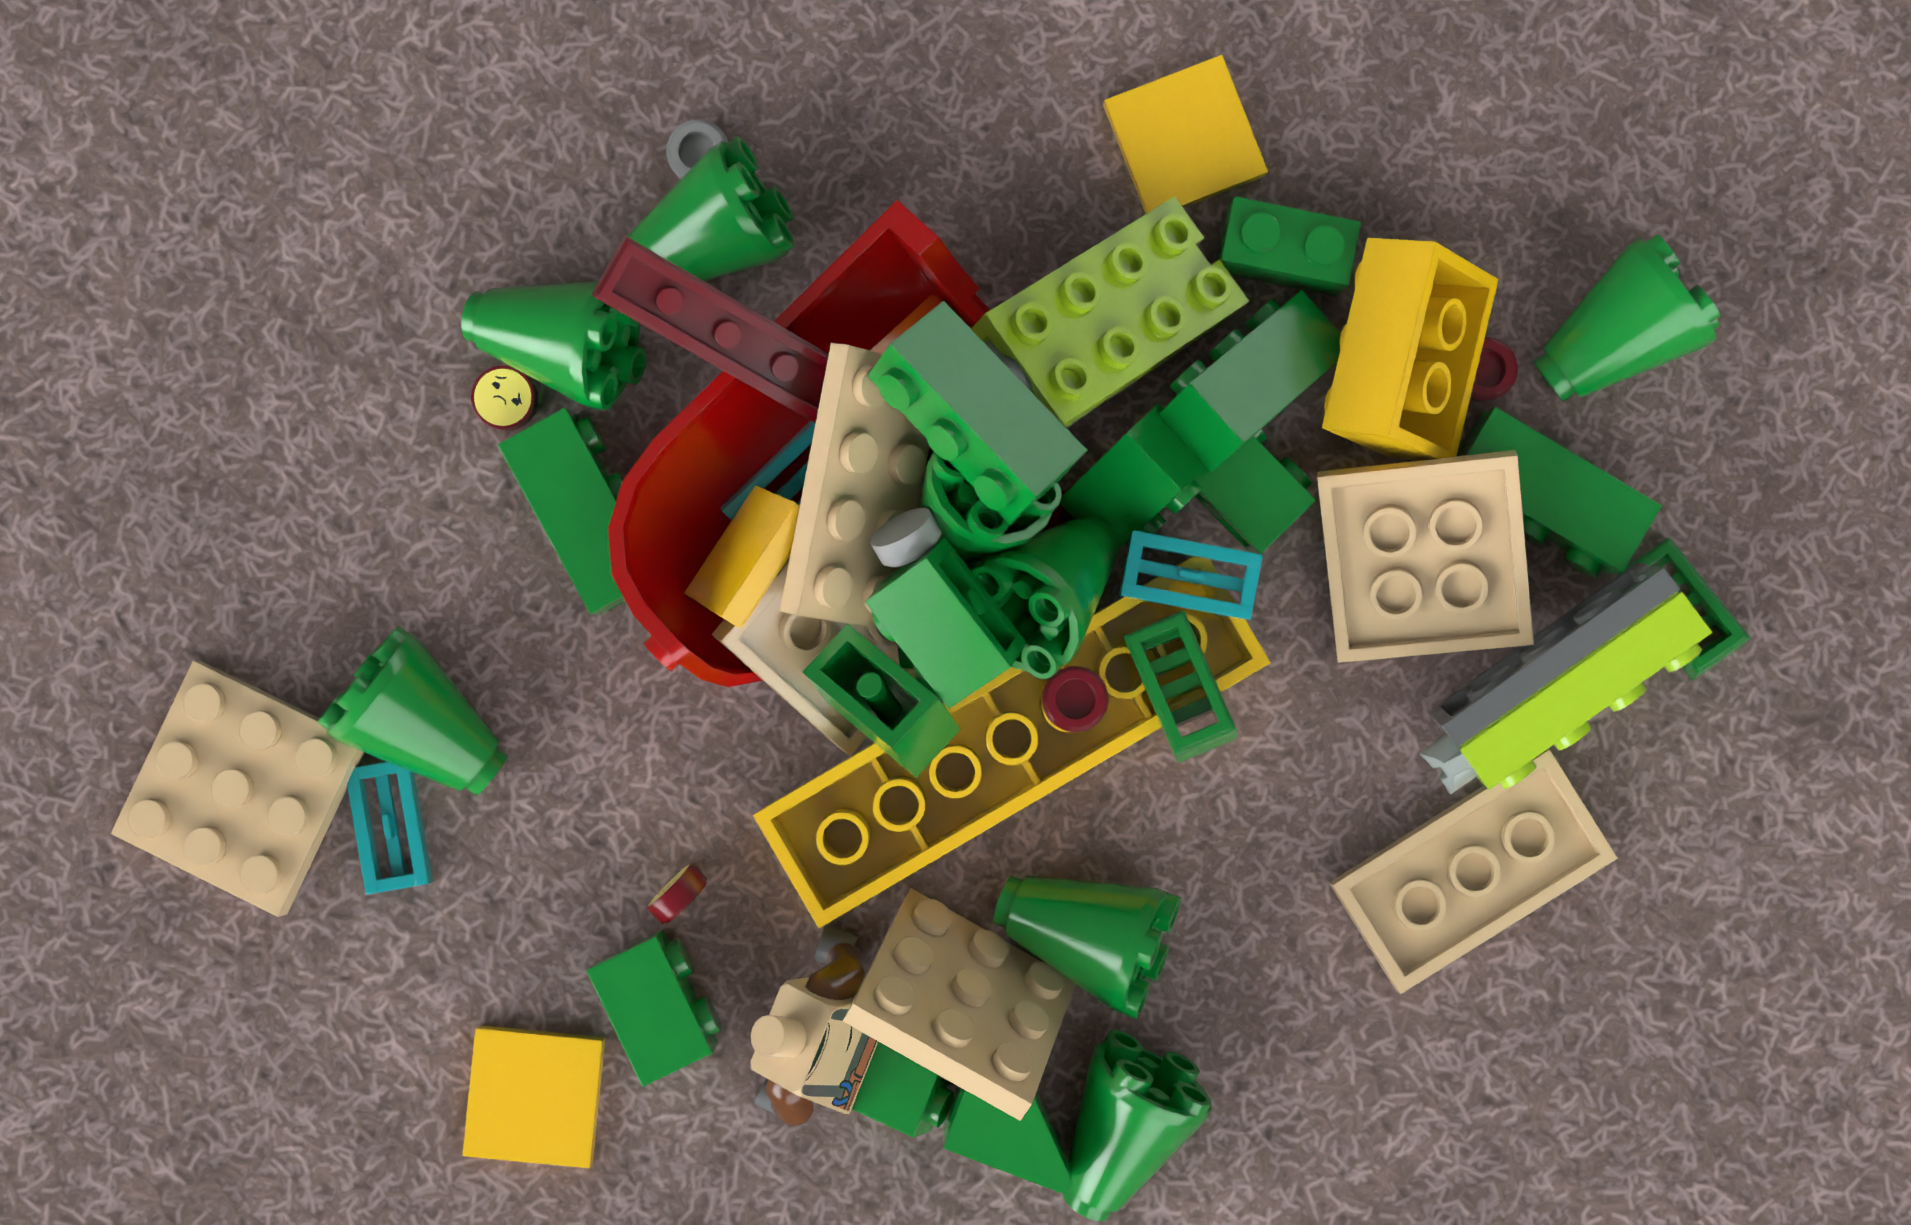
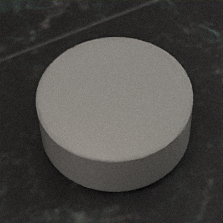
(690, 143)
(906, 537)

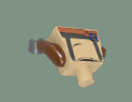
(805, 1043)

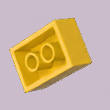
(1410, 350)

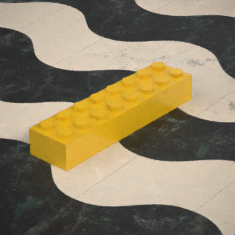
(877, 823)

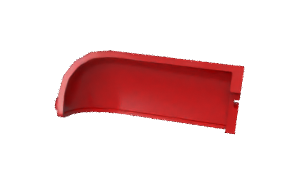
(674, 492)

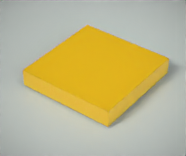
(1185, 136)
(747, 557)
(533, 1096)

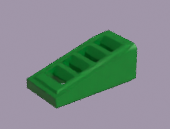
(1701, 594)
(1203, 739)

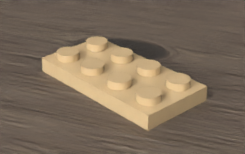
(859, 475)
(1472, 872)

